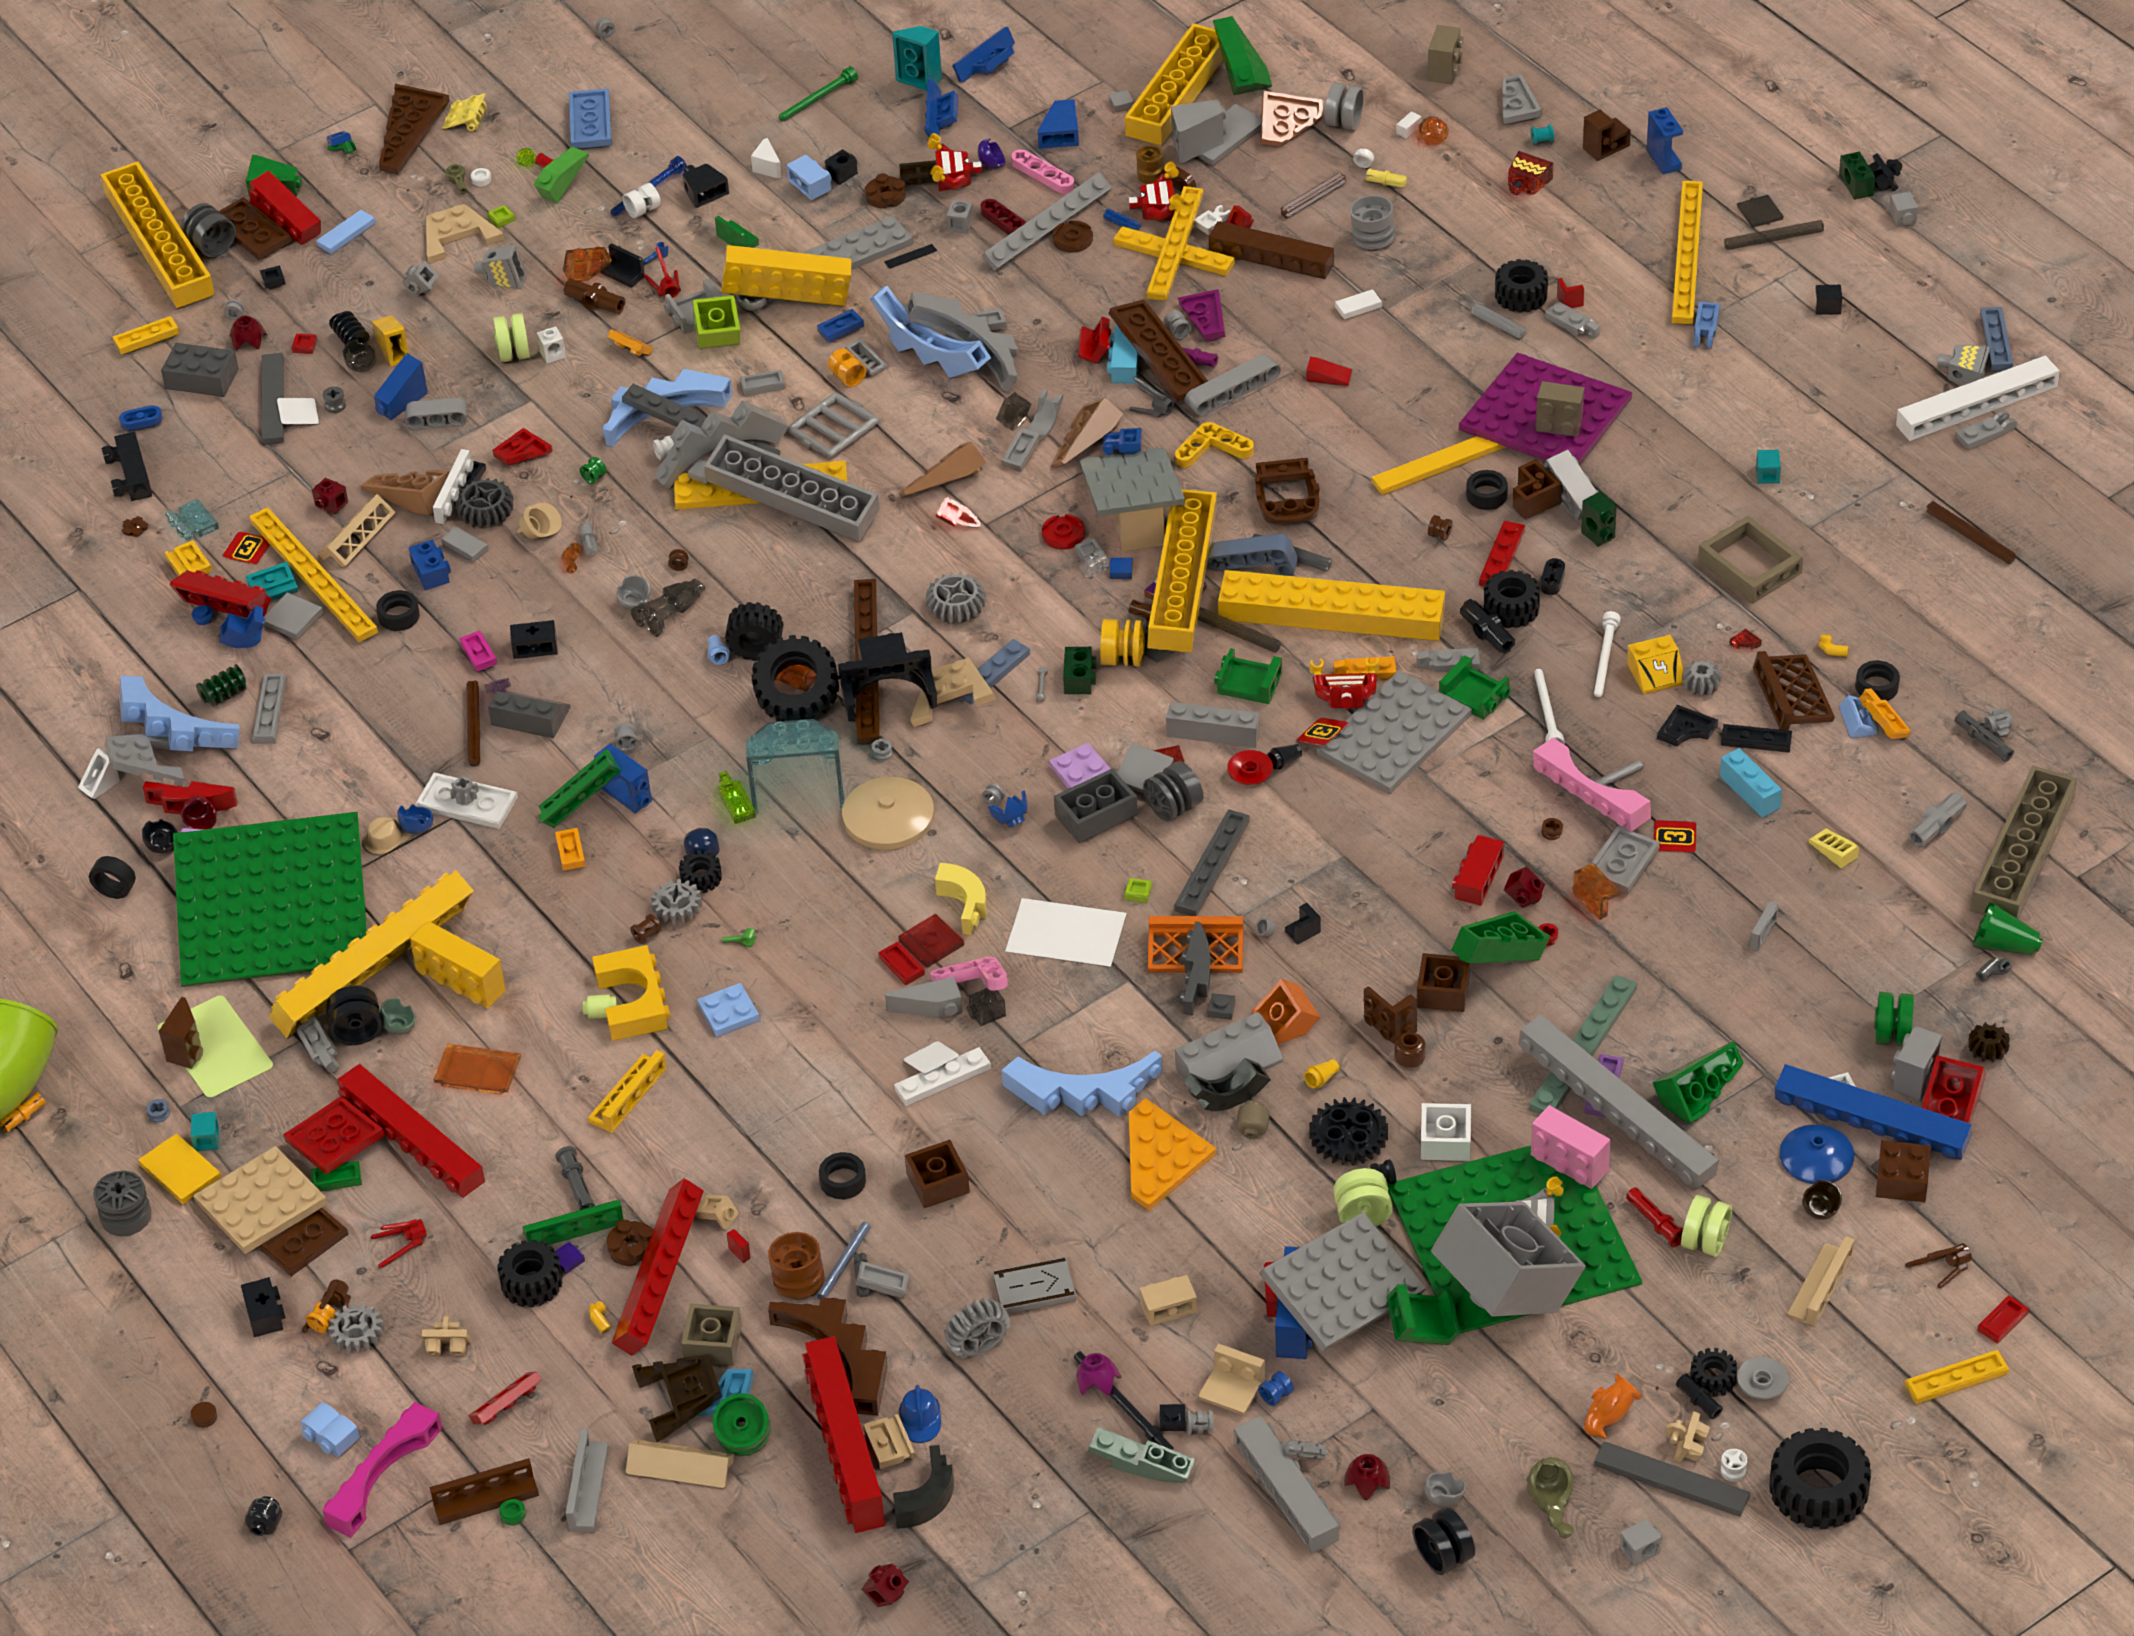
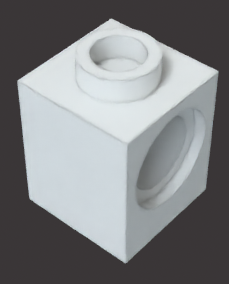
(551, 345)

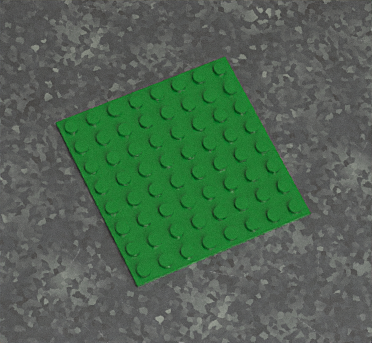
(267, 897)
(1580, 1214)

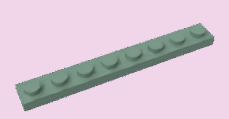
(1588, 1038)

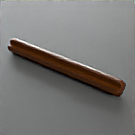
(1970, 532)
(473, 723)

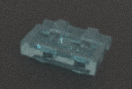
(196, 516)

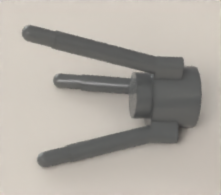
(1160, 403)

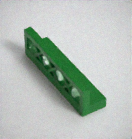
(579, 789)
(575, 1223)

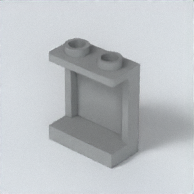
(682, 308)

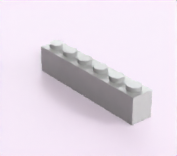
(1287, 1484)

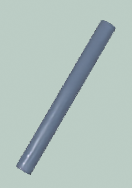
(843, 1260)

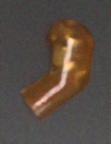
(570, 555)

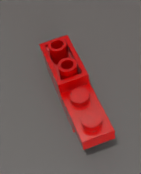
(173, 796)

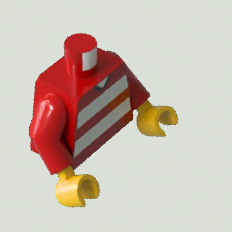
(951, 166)
(1158, 197)
(1345, 689)

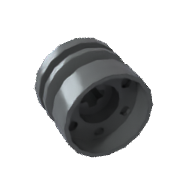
(208, 230)
(1173, 791)
(122, 1203)

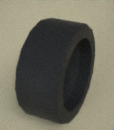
(1486, 478)
(396, 599)
(1878, 669)
(116, 868)
(842, 1161)

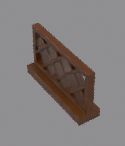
(1776, 691)

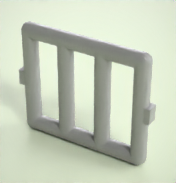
(842, 442)

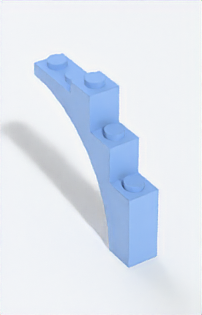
(953, 355)
(688, 389)
(159, 719)
(1081, 1093)

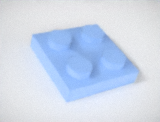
(728, 1009)

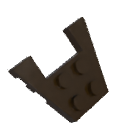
(690, 1388)

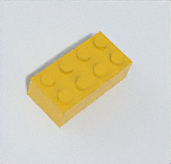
(457, 964)

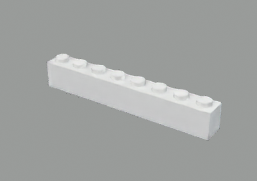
(1977, 398)

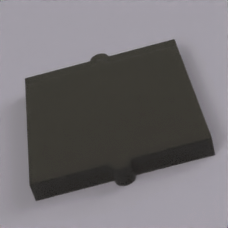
(1760, 211)

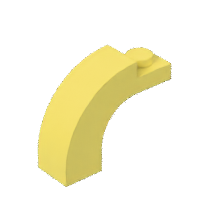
(967, 887)

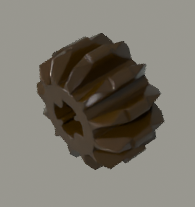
(1988, 1042)

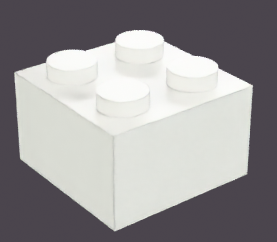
(1445, 1132)

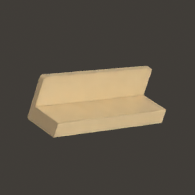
(1821, 1282)
(678, 1463)

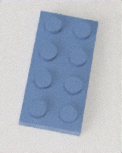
(590, 118)

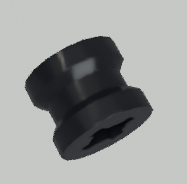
(1387, 1170)

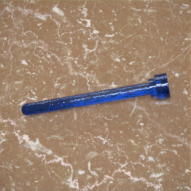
(676, 166)

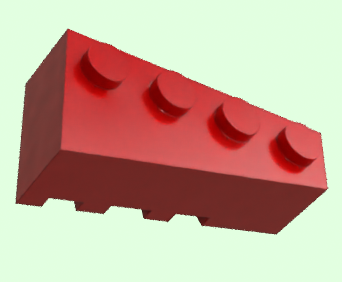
(284, 208)

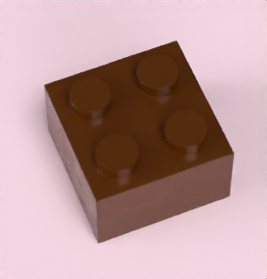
(1443, 983)
(1903, 1171)
(937, 1173)

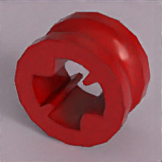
(1551, 930)

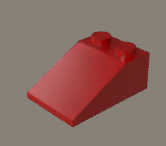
(1954, 1088)

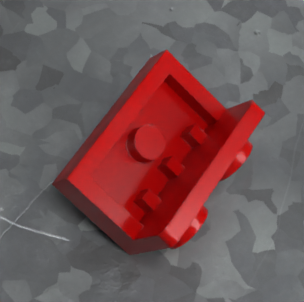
(1094, 342)

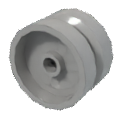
(1344, 106)

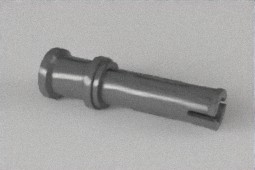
(573, 1172)

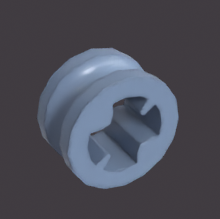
(158, 1104)

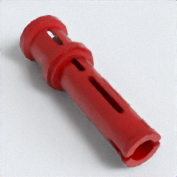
(1663, 1223)

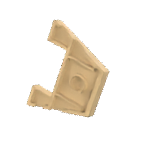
(456, 224)
(952, 682)

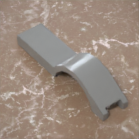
(1028, 438)

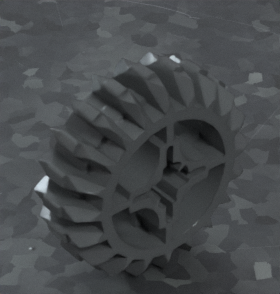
(484, 502)

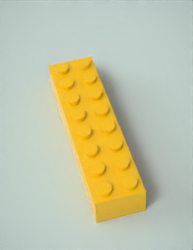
(1174, 84)

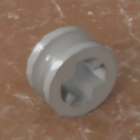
(605, 32)
(233, 314)
(882, 744)
(993, 794)

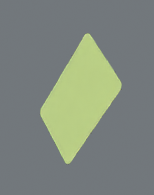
(228, 1047)

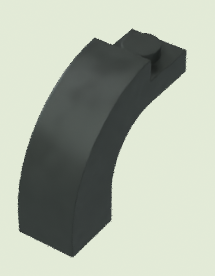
(1231, 1089)
(930, 1499)

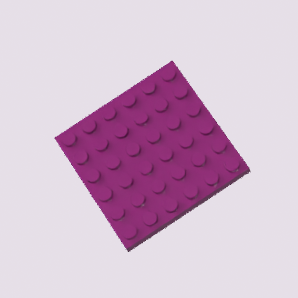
(1510, 404)

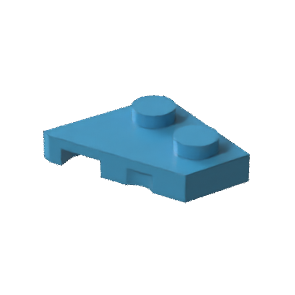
(732, 1382)

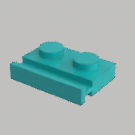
(275, 580)

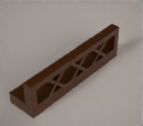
(484, 1494)

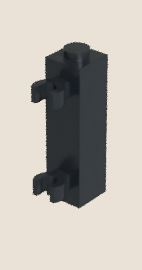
(133, 467)

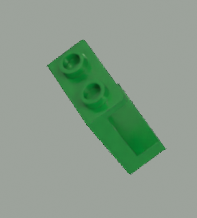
(1248, 678)
(1474, 688)
(1423, 1317)

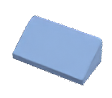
(1857, 718)

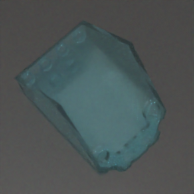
(793, 740)

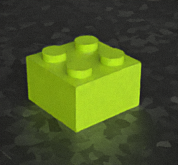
(716, 321)

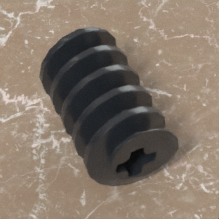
(348, 328)

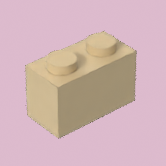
(1168, 1300)

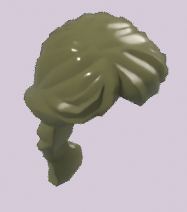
(1550, 1486)

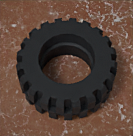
(787, 654)
(1813, 1504)

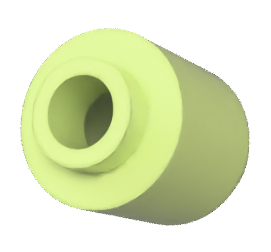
(596, 1005)

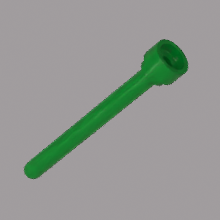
(847, 76)

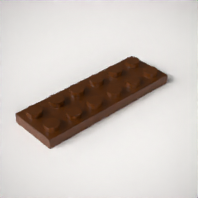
(1158, 348)

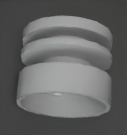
(1372, 222)

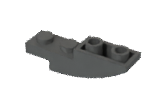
(1197, 968)

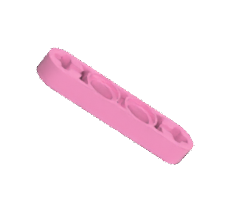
(1025, 160)

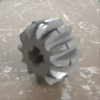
(1701, 677)

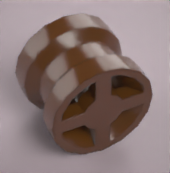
(1440, 527)

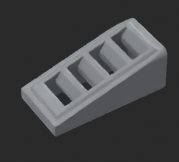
(860, 347)

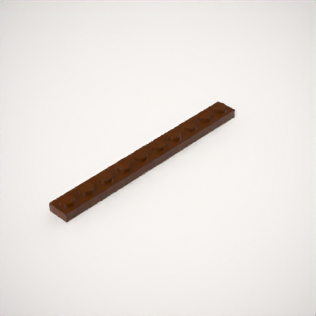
(866, 626)

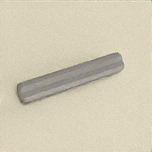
(1498, 320)

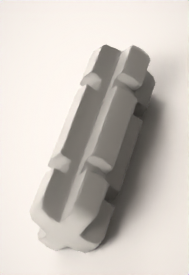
(1305, 1449)

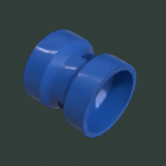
(1273, 1390)

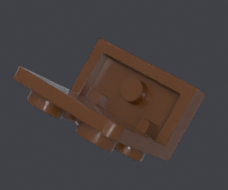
(1389, 1019)

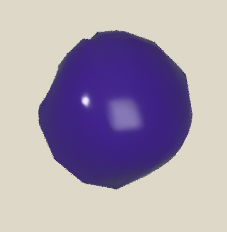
(990, 154)

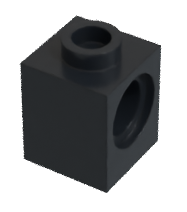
(841, 166)

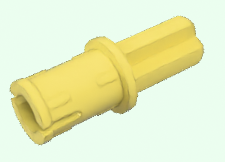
(1386, 178)

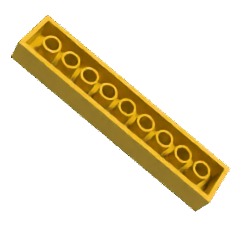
(157, 234)
(1182, 572)
(1332, 605)
(371, 953)

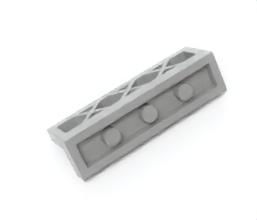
(586, 1484)

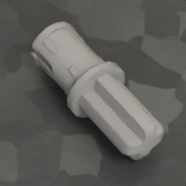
(588, 538)

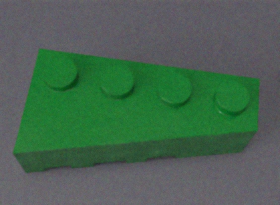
(1500, 940)

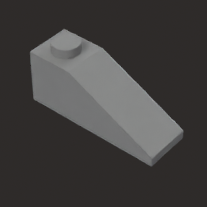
(929, 999)

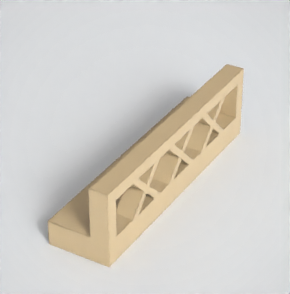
(350, 528)

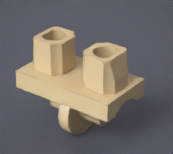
(446, 1333)
(1684, 1435)

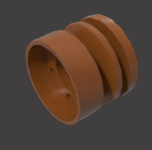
(796, 1265)

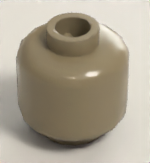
(1252, 1119)

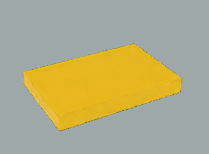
(179, 1168)

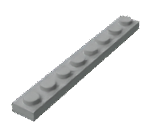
(1046, 221)

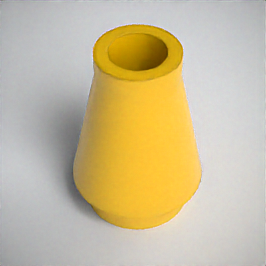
(1320, 1073)

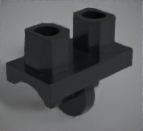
(1887, 172)

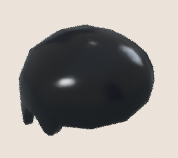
(158, 836)

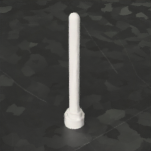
(1610, 622)
(1547, 709)

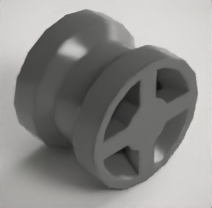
(334, 399)

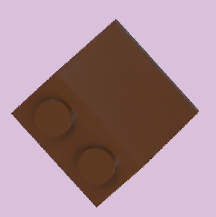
(181, 1037)

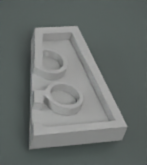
(1518, 100)

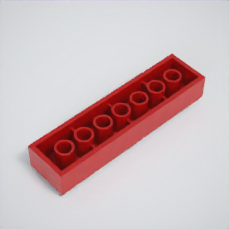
(843, 1435)

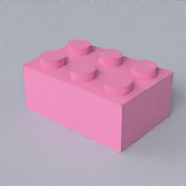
(1570, 1147)

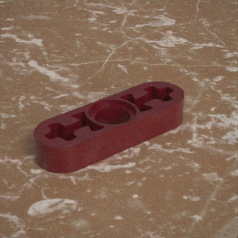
(993, 210)

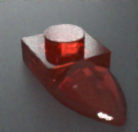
(955, 513)

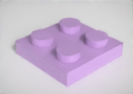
(1078, 765)

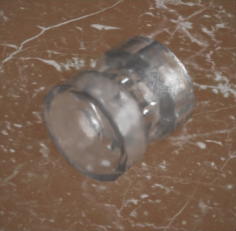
(1092, 565)

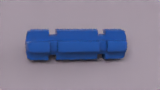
(1121, 220)

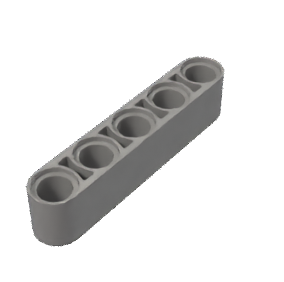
(1232, 385)

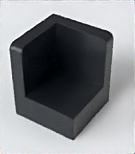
(1828, 299)
(1307, 925)

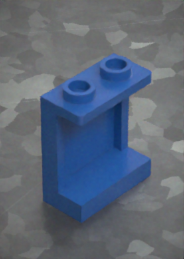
(1660, 131)

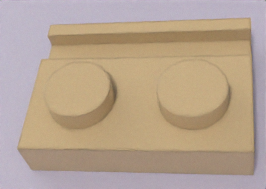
(888, 1441)

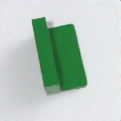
(734, 234)

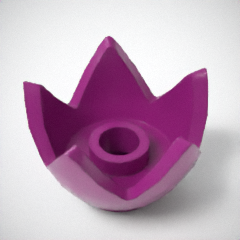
(1097, 1370)

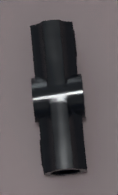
(1487, 626)

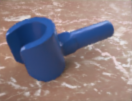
(664, 251)

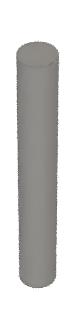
(1623, 772)

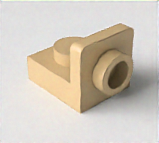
(717, 1208)

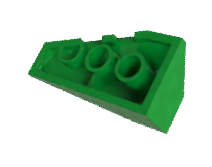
(1695, 1085)

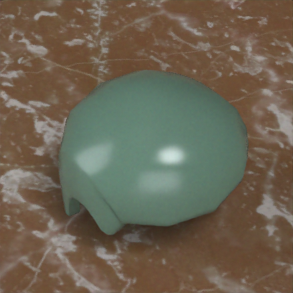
(396, 1017)

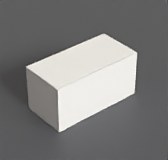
(1408, 125)

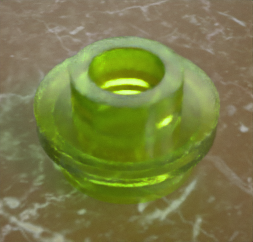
(525, 157)

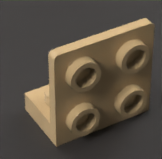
(1233, 1380)

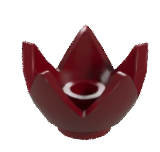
(246, 329)
(1367, 1479)

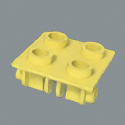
(466, 111)

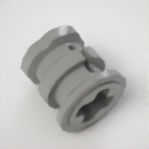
(1199, 1421)

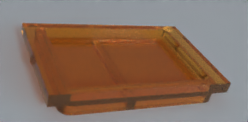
(477, 1069)

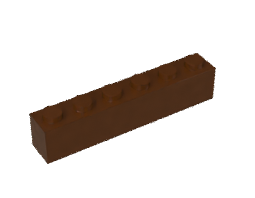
(1271, 250)

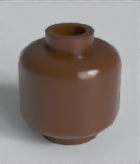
(1410, 1050)

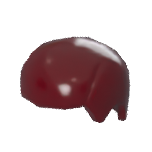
(198, 813)

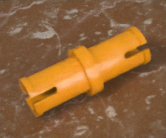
(22, 1112)

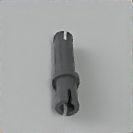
(2002, 750)

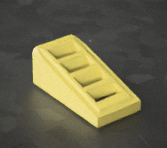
(1841, 859)

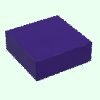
(569, 1257)

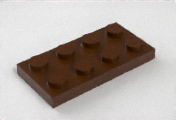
(255, 229)

